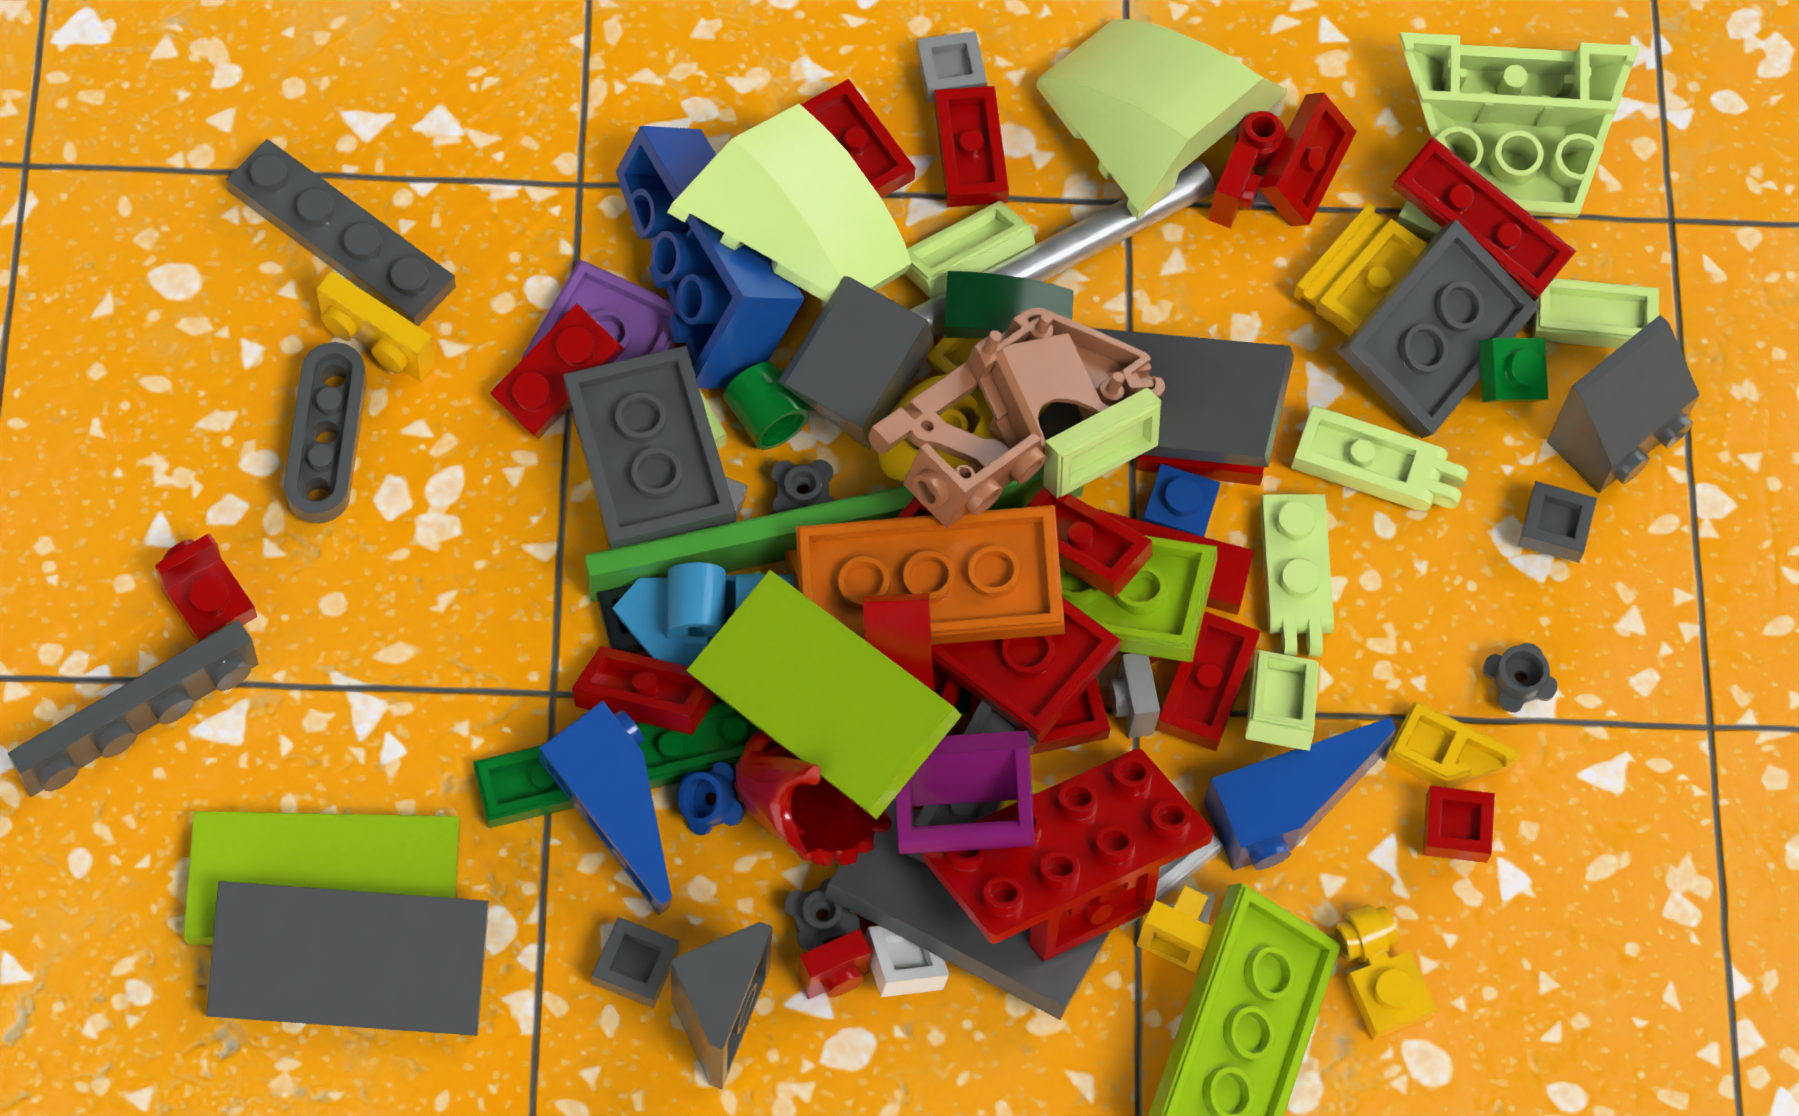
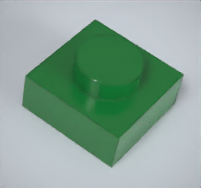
(1513, 370)

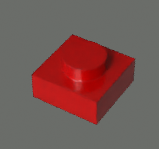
(1458, 824)
(835, 966)

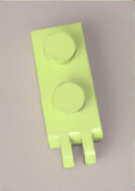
(1378, 461)
(1297, 570)

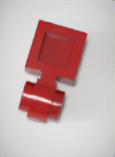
(1255, 146)

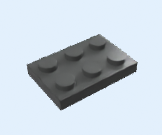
(1427, 328)
(649, 448)

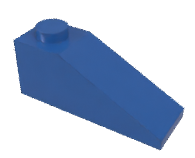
(608, 783)
(1278, 801)

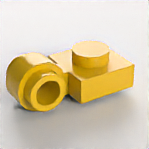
(1387, 989)

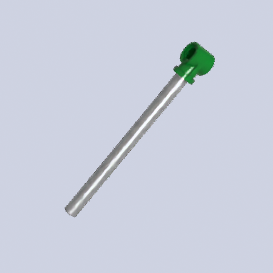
(776, 414)

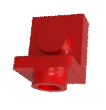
(202, 587)

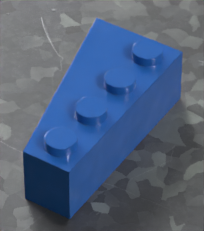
(723, 299)

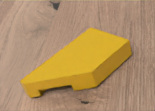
(1446, 749)

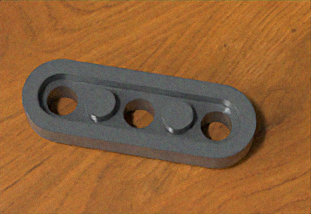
(323, 410)

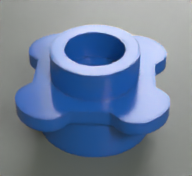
(695, 799)

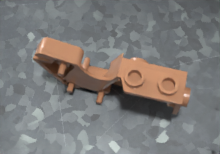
(1019, 372)

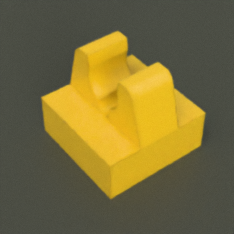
(1177, 931)

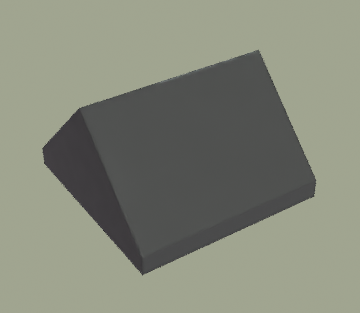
(858, 358)
(717, 993)

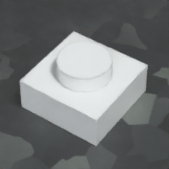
(902, 965)

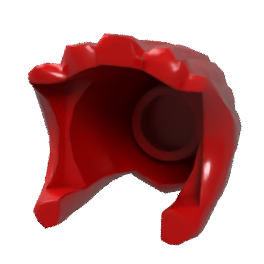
(802, 807)

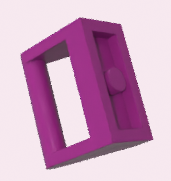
(970, 771)

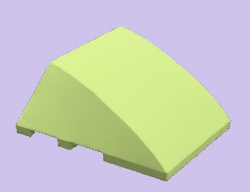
(1151, 103)
(1522, 114)
(800, 203)

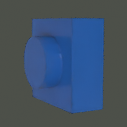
(1181, 500)

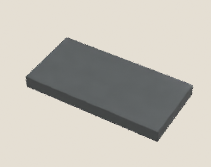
(1216, 401)
(916, 906)
(348, 958)

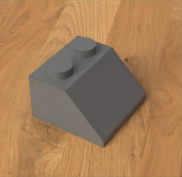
(1626, 408)

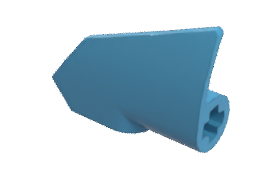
(684, 612)

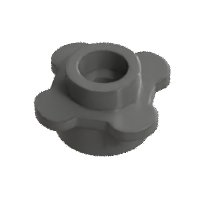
(791, 476)
(1532, 664)
(811, 930)

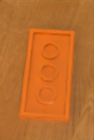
(983, 574)

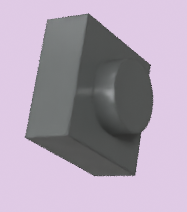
(1557, 522)
(635, 962)

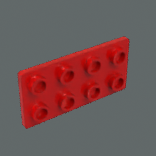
(1090, 861)

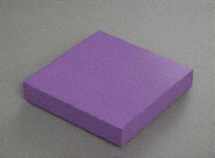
(622, 308)

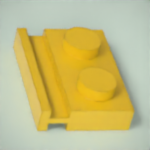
(1358, 269)

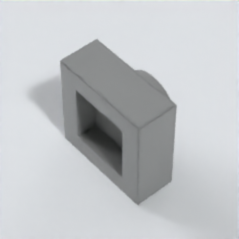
(950, 63)
(1135, 695)

